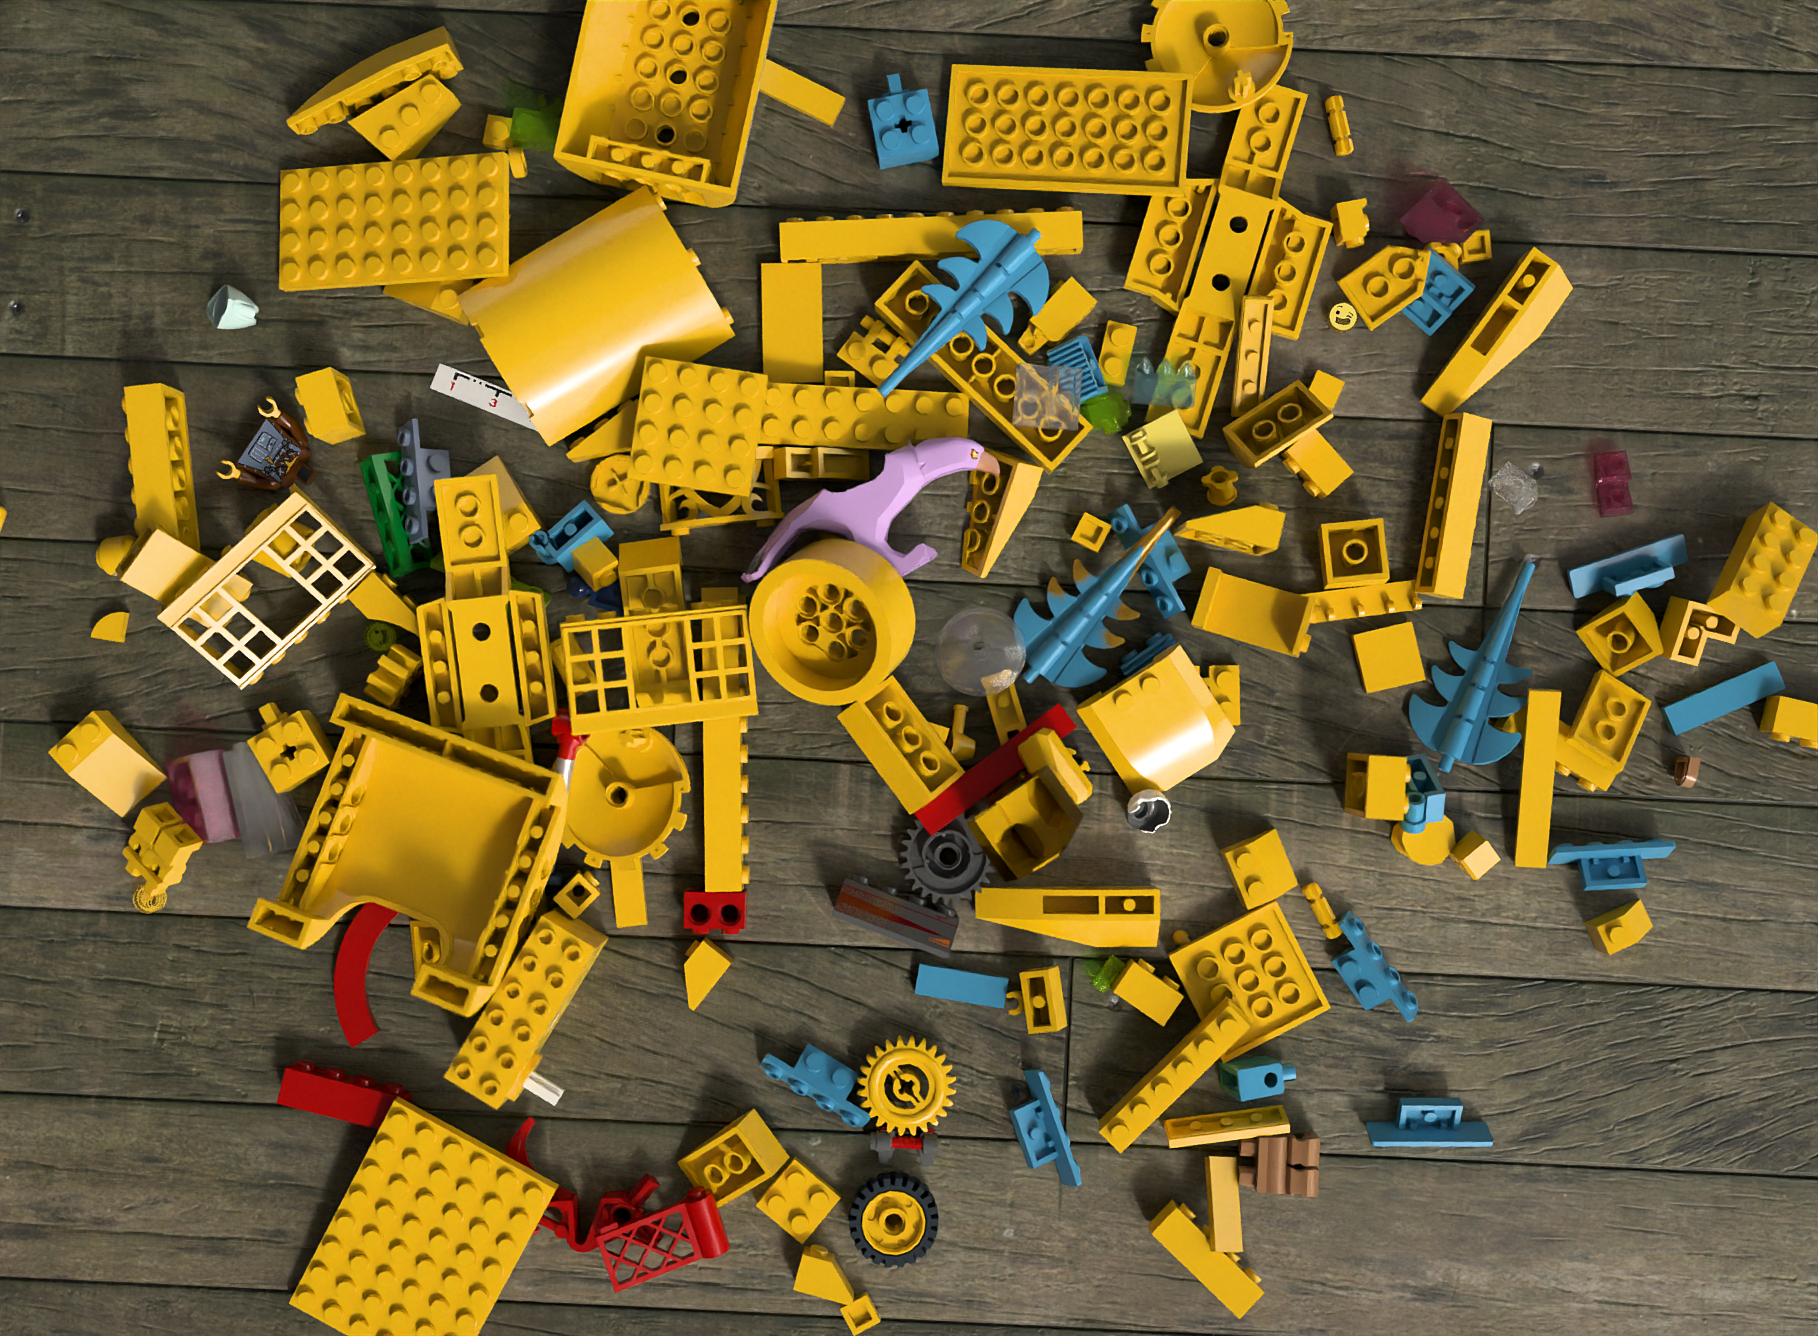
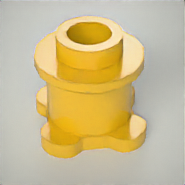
(1220, 485)

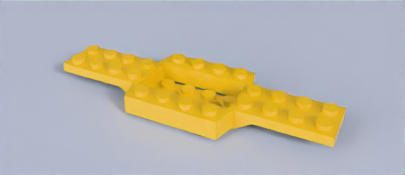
(478, 593)

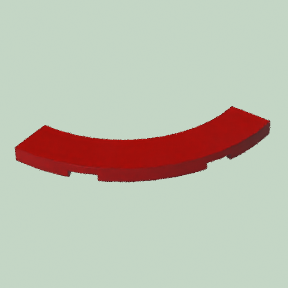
(352, 968)

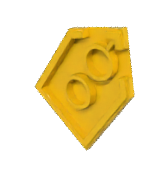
(1386, 283)

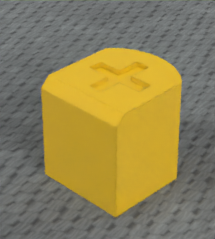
(1474, 855)

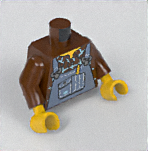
(274, 454)

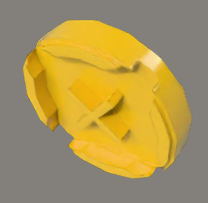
(613, 488)

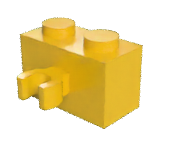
(1041, 1000)

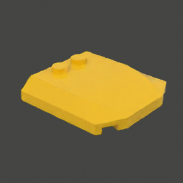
(1158, 723)

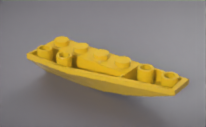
(379, 79)
(1502, 330)
(1077, 913)

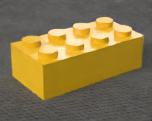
(1763, 570)

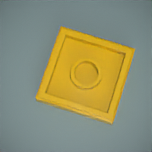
(1388, 657)

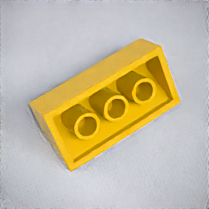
(901, 745)

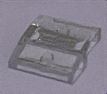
(1047, 397)

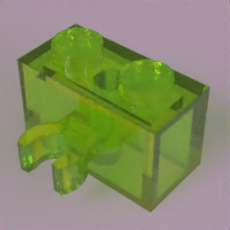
(537, 128)

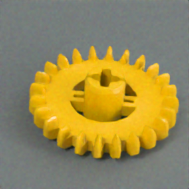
(888, 1062)

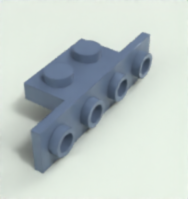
(419, 470)

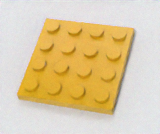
(697, 426)
(1258, 969)

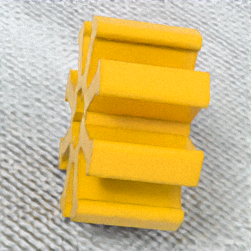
(394, 676)

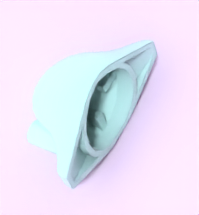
(231, 309)

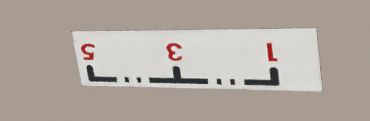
(480, 394)

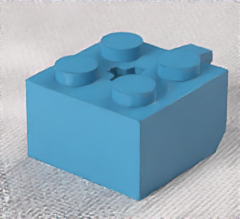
(902, 109)

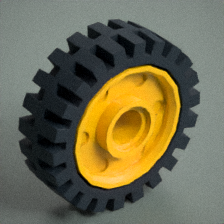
(898, 1242)

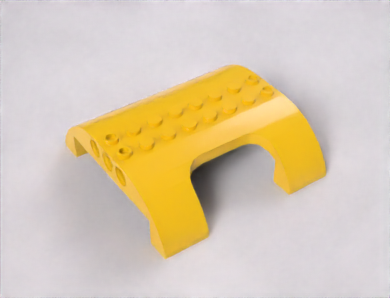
(430, 834)

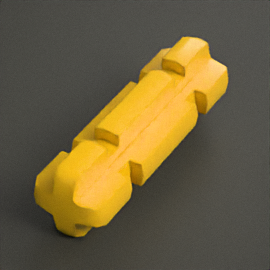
(1339, 125)
(1322, 910)

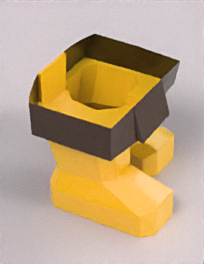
(1033, 814)

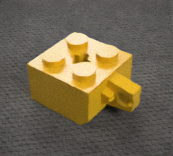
(275, 746)

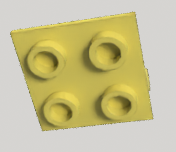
(1162, 449)

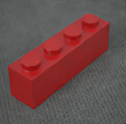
(337, 1094)

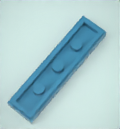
(1722, 698)

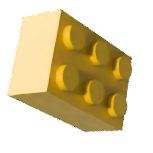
(1376, 786)

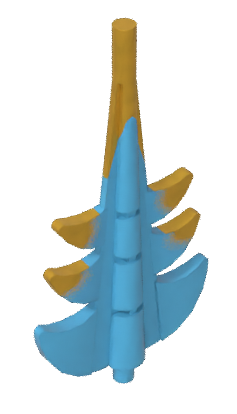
(1057, 644)

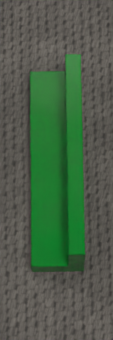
(387, 515)

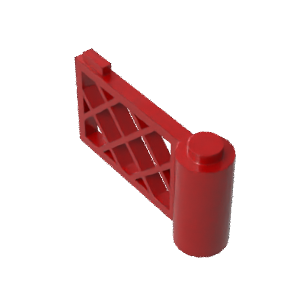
(703, 1229)

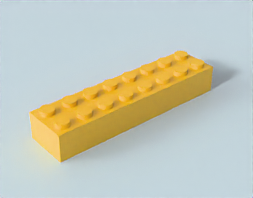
(982, 376)

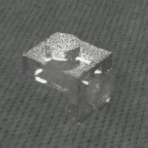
(1514, 488)

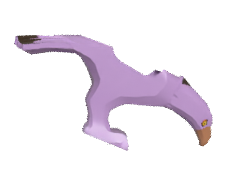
(868, 509)

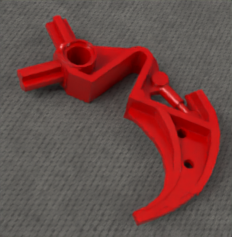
(567, 1203)

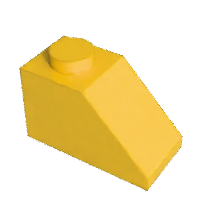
(1619, 927)
(703, 969)
(822, 1276)

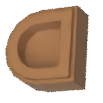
(1686, 771)

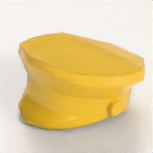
(1427, 847)

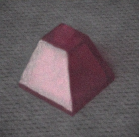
(1442, 216)

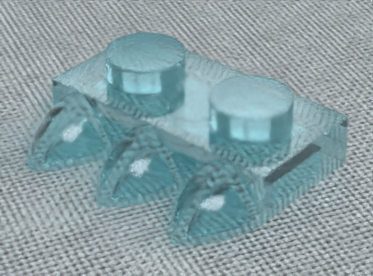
(1164, 386)

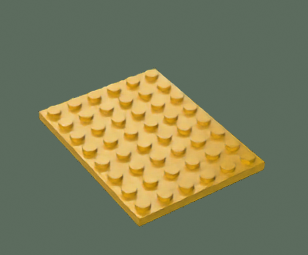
(423, 1233)

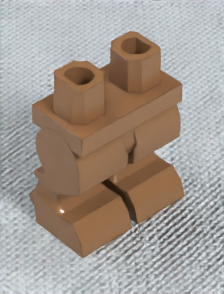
(1274, 1164)

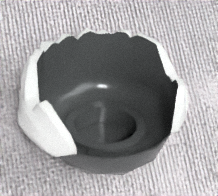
(1148, 810)

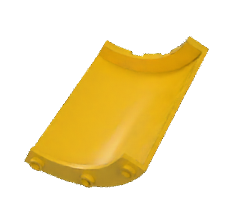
(589, 310)

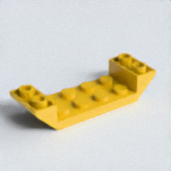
(650, 579)

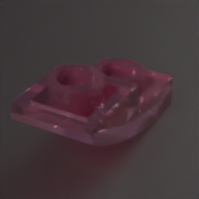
(1611, 484)

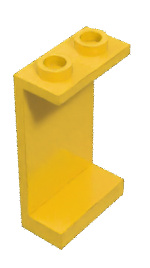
(164, 564)
(1255, 613)

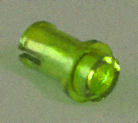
(1107, 974)

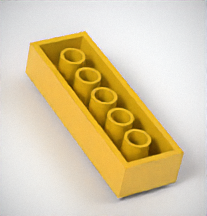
(161, 461)

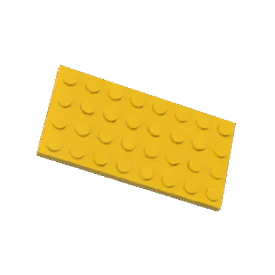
(1068, 130)
(394, 222)

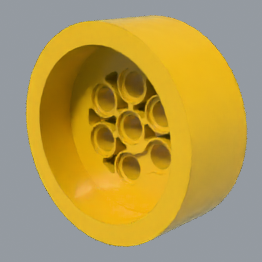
(813, 661)

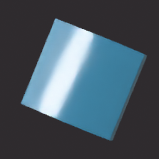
(1441, 295)

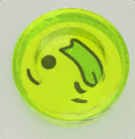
(379, 637)

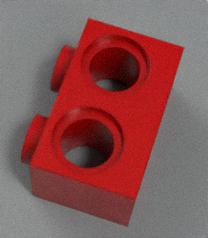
(715, 903)

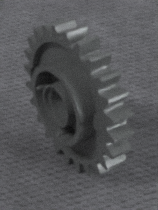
(943, 879)

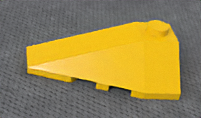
(996, 509)

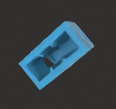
(1254, 1077)

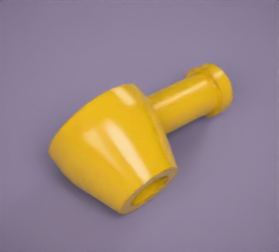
(959, 744)

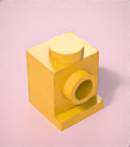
(1350, 223)
(573, 903)

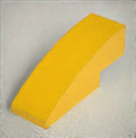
(820, 464)

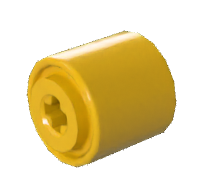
(284, 545)

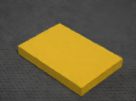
(1608, 721)

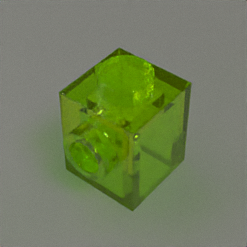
(1107, 413)

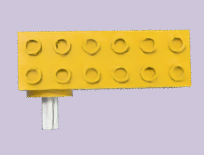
(507, 1038)

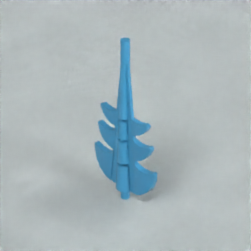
(1005, 265)
(1462, 726)

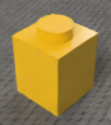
(595, 564)

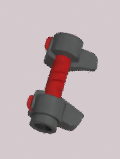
(886, 1143)

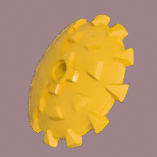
(1228, 74)
(653, 781)

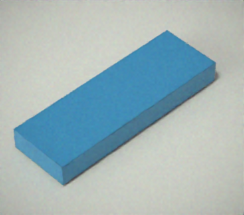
(961, 985)

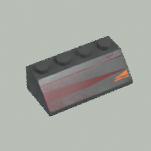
(896, 916)

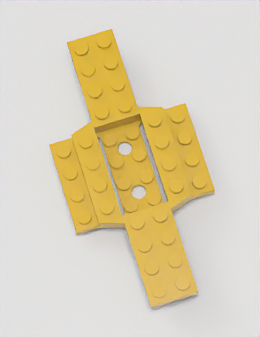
(1283, 268)

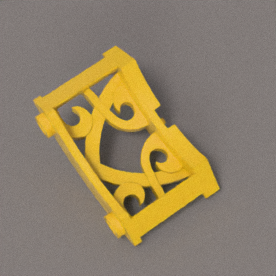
(722, 516)

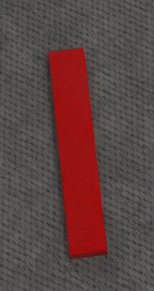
(988, 773)

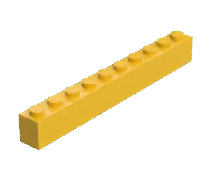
(918, 236)
(724, 759)

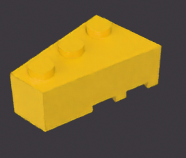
(408, 119)

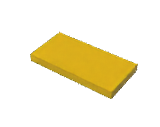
(792, 322)

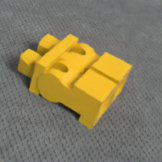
(160, 847)

